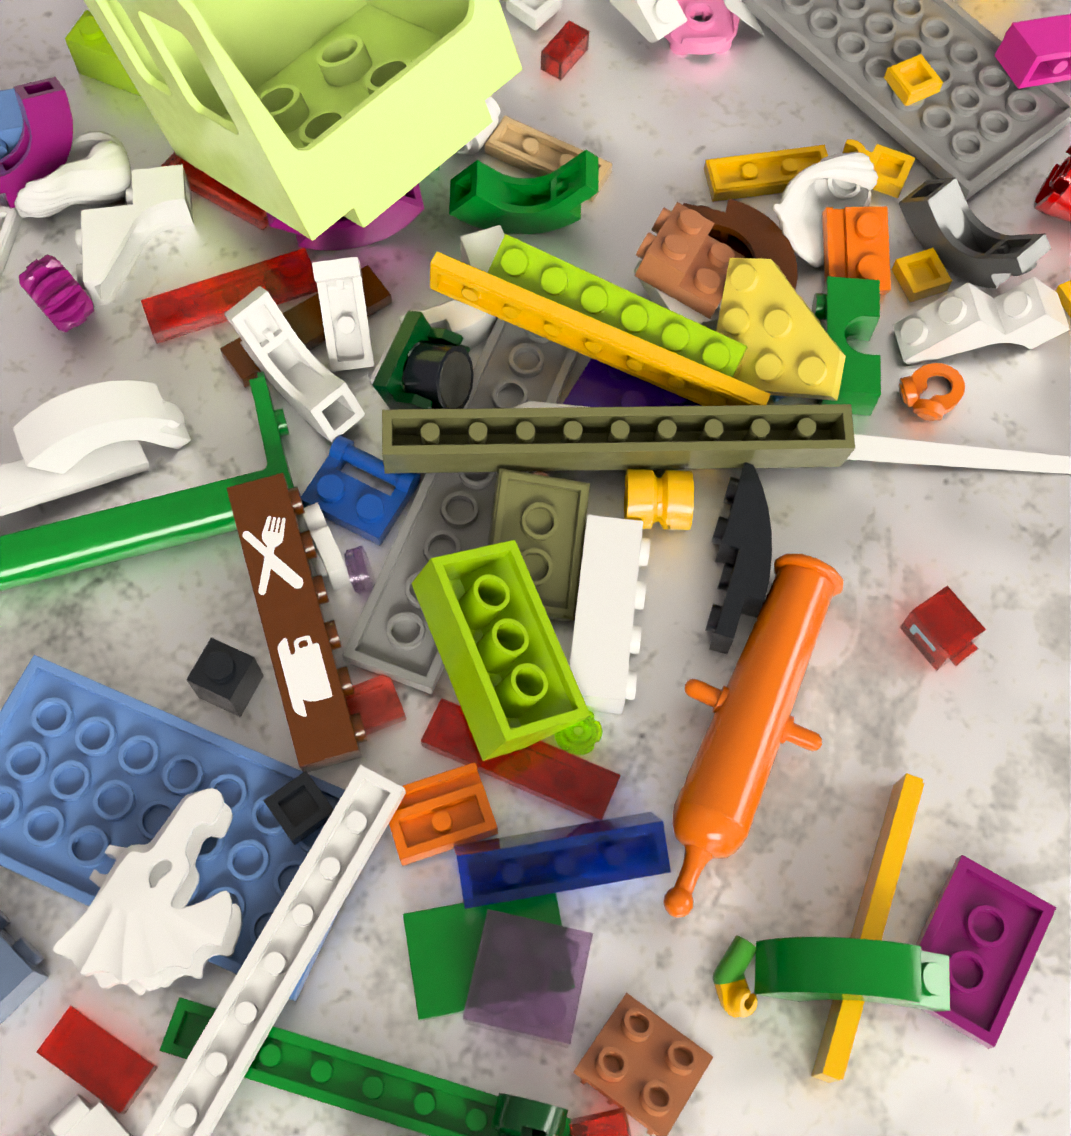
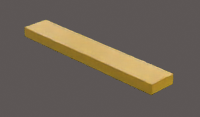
(870, 921)

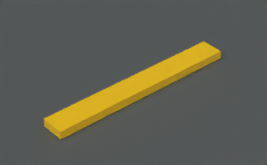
(589, 336)

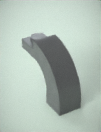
(962, 242)

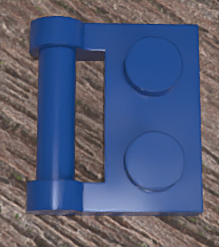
(354, 502)

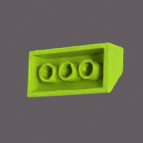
(498, 648)

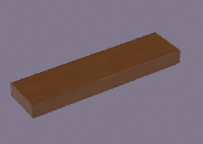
(307, 324)

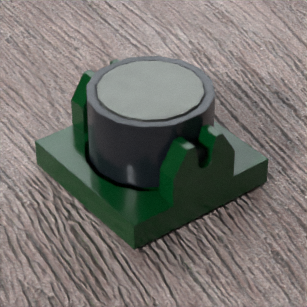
(433, 375)

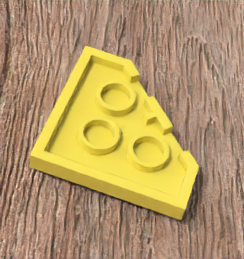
(783, 337)

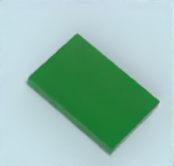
(446, 945)

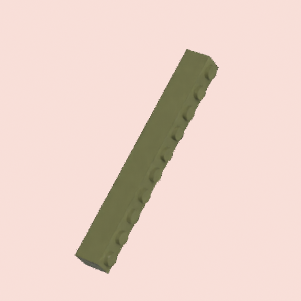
(616, 438)

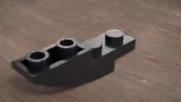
(746, 557)

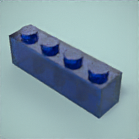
(561, 859)

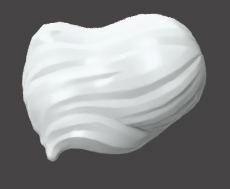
(93, 175)
(833, 182)

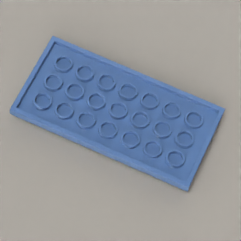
(109, 770)

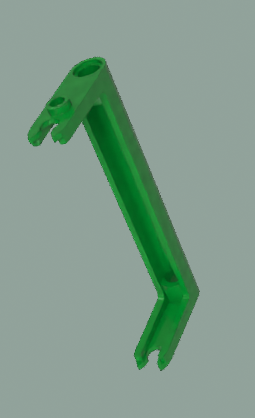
(144, 524)

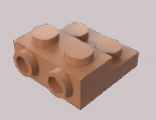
(685, 259)

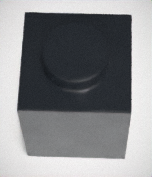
(225, 677)

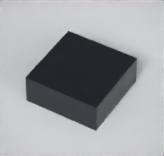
(299, 807)

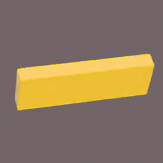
(758, 172)

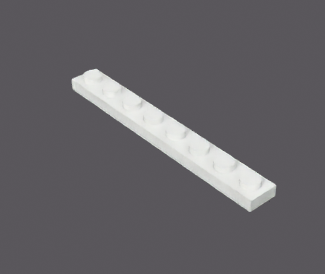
(277, 959)

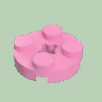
(704, 37)

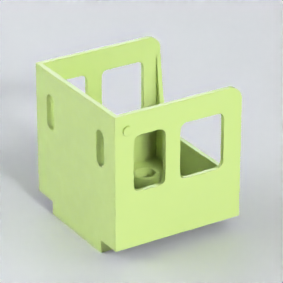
(314, 99)

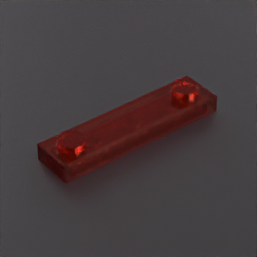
(206, 301)
(535, 769)

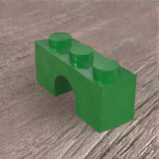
(848, 312)

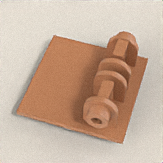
(644, 1066)

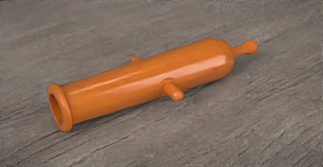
(750, 721)

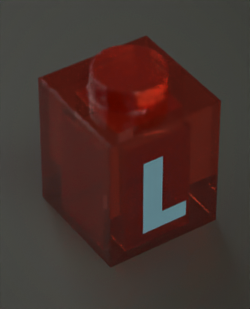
(943, 629)

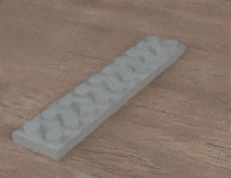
(450, 513)

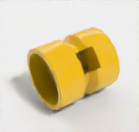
(659, 499)

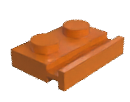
(857, 244)
(442, 814)

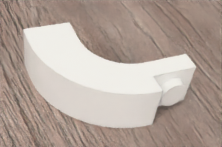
(473, 324)
(291, 368)
(94, 416)

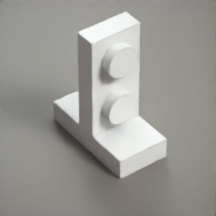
(344, 313)

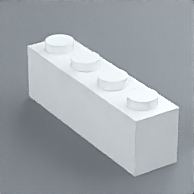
(605, 612)

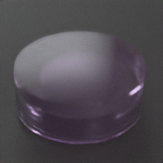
(359, 570)

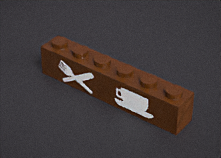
(294, 623)

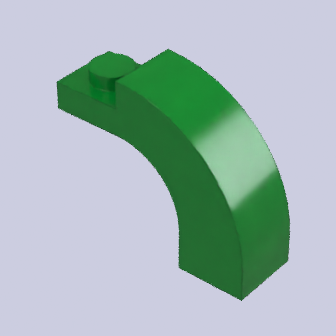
(524, 204)
(852, 971)

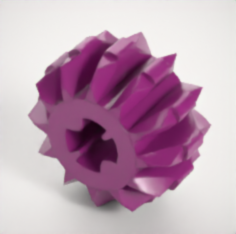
(56, 293)

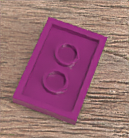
(991, 941)

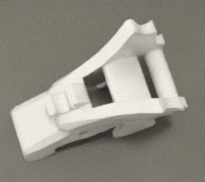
(140, 919)

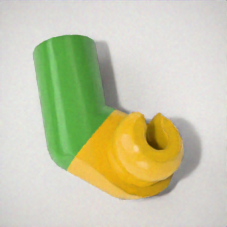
(731, 982)

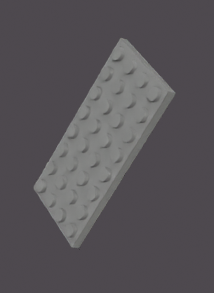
(967, 129)

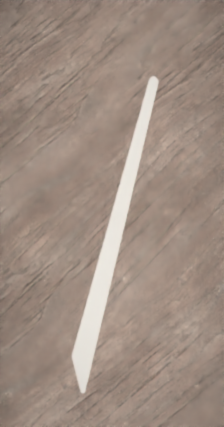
(931, 453)

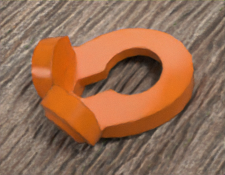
(935, 407)

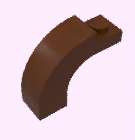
(751, 235)

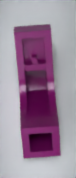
(44, 136)
(348, 235)

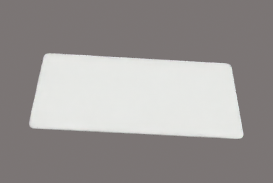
(742, 11)

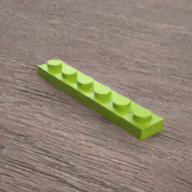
(614, 305)

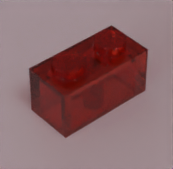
(564, 50)

